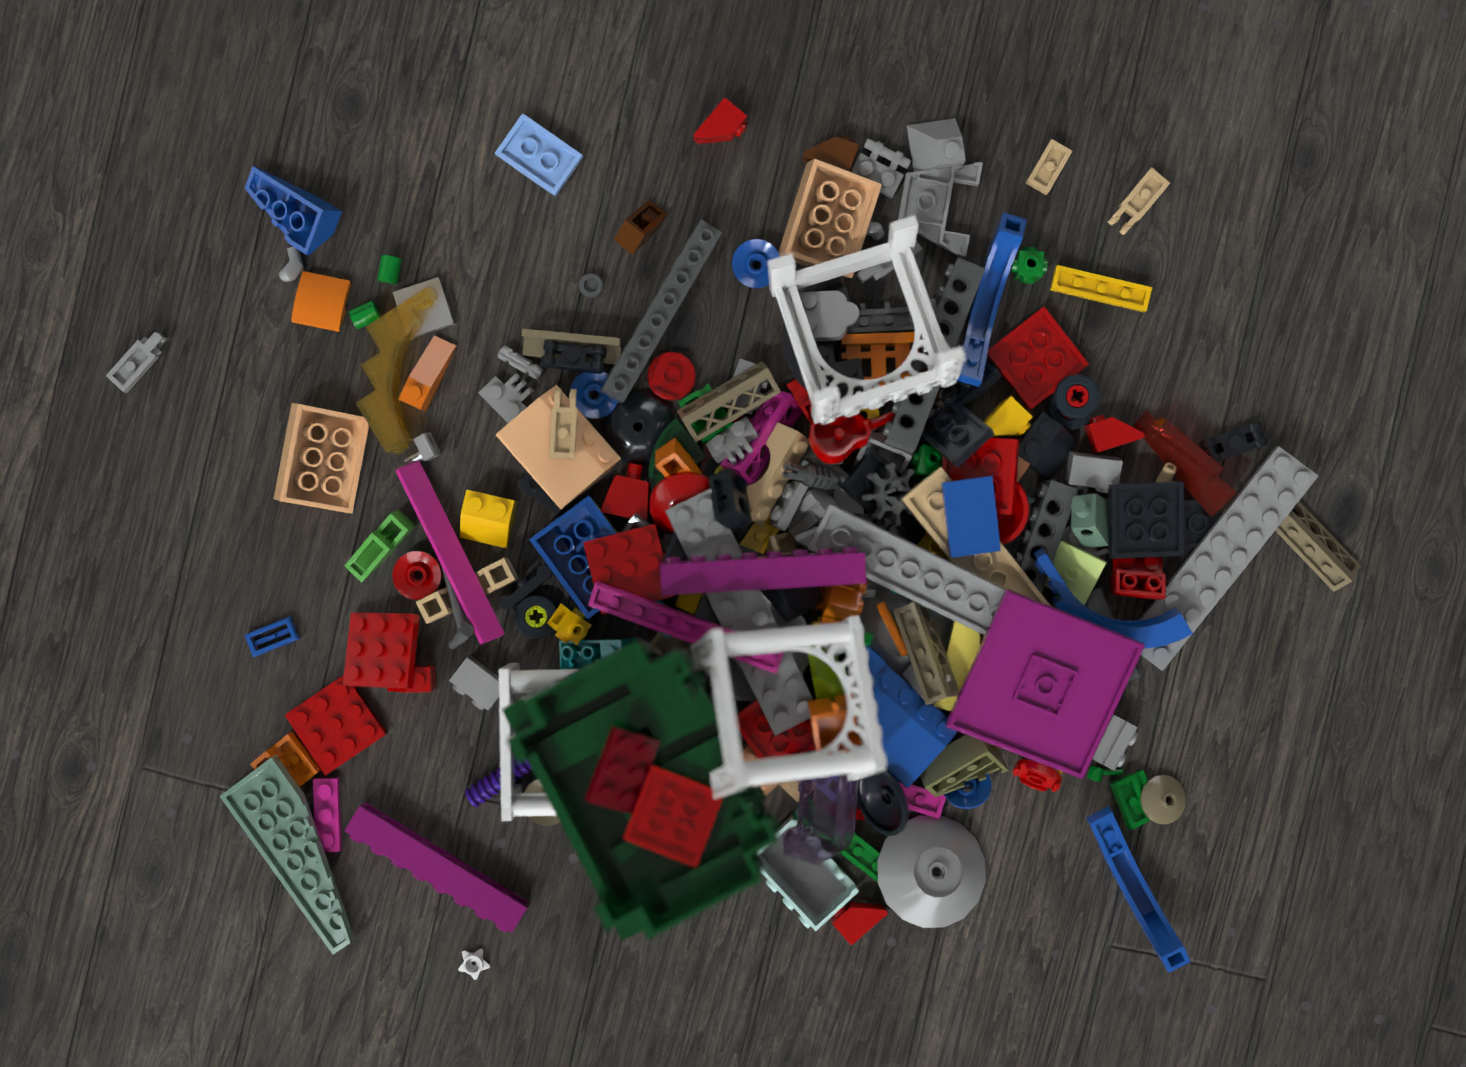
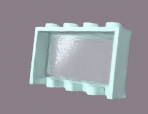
(809, 888)

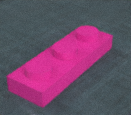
(328, 812)

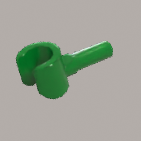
(1096, 773)

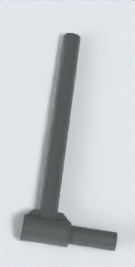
(464, 630)

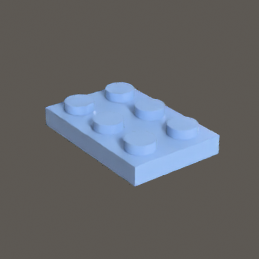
(539, 155)

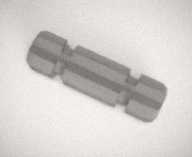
(520, 362)

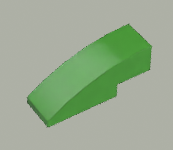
(380, 545)

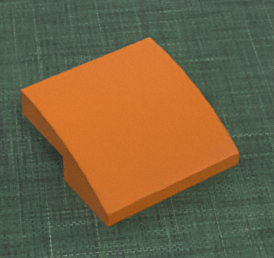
(321, 301)
(293, 757)

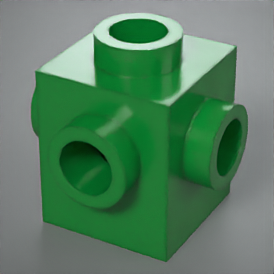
(1022, 271)
(924, 462)

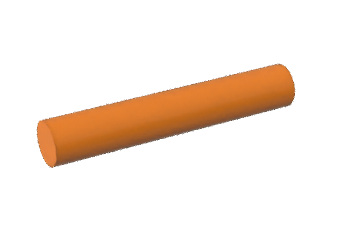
(892, 627)

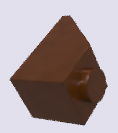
(835, 151)
(640, 226)

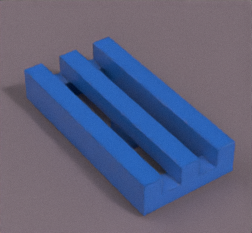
(291, 629)

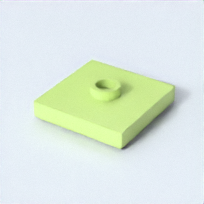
(1078, 569)

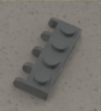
(884, 320)

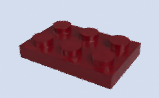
(622, 770)

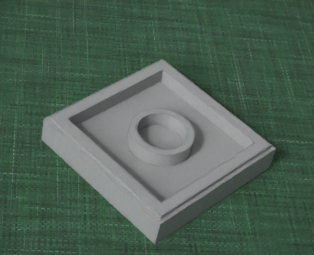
(437, 316)

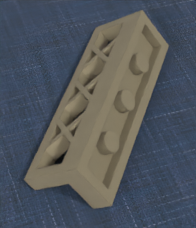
(535, 340)
(728, 392)
(1313, 548)
(925, 652)

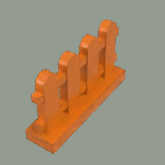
(877, 343)

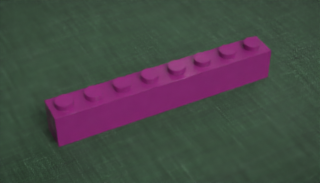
(763, 571)
(437, 867)

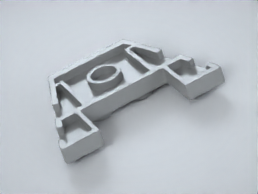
(928, 198)

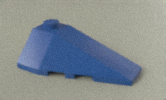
(299, 214)

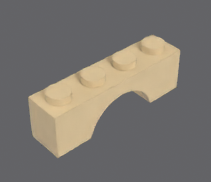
(784, 446)
(490, 578)

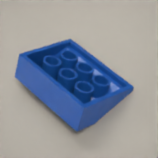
(565, 553)
(910, 729)

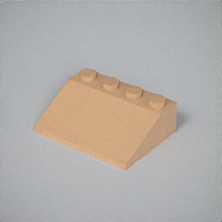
(829, 215)
(321, 458)
(560, 478)

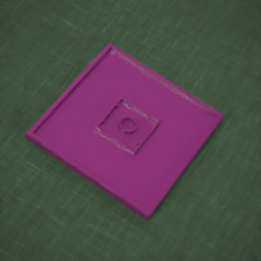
(1044, 684)

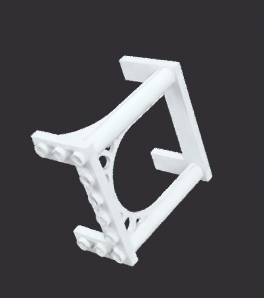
(942, 361)
(836, 638)
(512, 799)

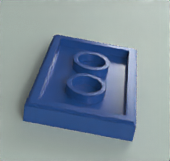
(970, 516)

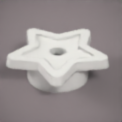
(470, 969)

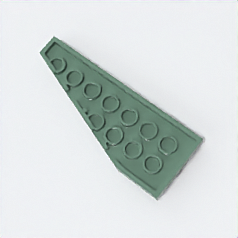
(284, 832)

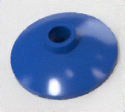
(744, 257)
(588, 407)
(974, 798)

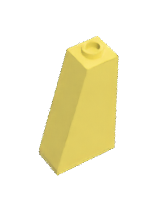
(961, 651)

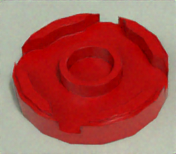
(671, 376)
(1037, 775)

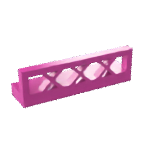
(764, 421)

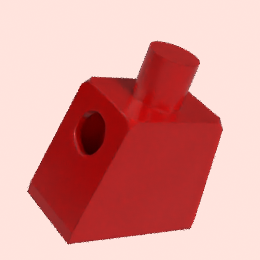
(628, 494)

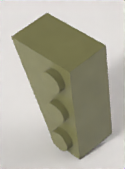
(960, 763)

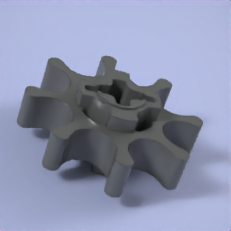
(890, 484)

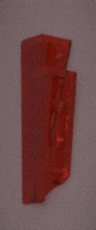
(1193, 465)

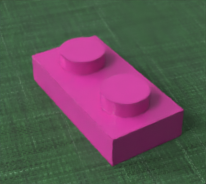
(922, 801)

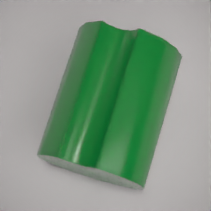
(389, 269)
(364, 314)

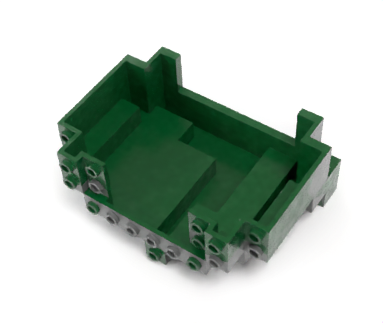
(563, 737)

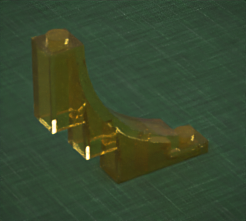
(392, 336)

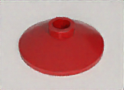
(405, 570)

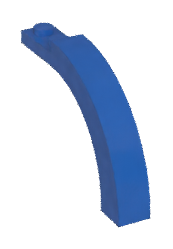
(988, 295)
(1152, 631)
(1136, 890)

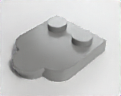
(828, 314)

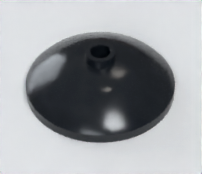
(619, 426)
(883, 803)

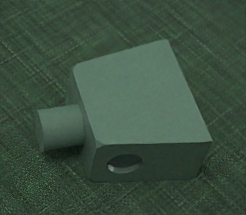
(1090, 515)

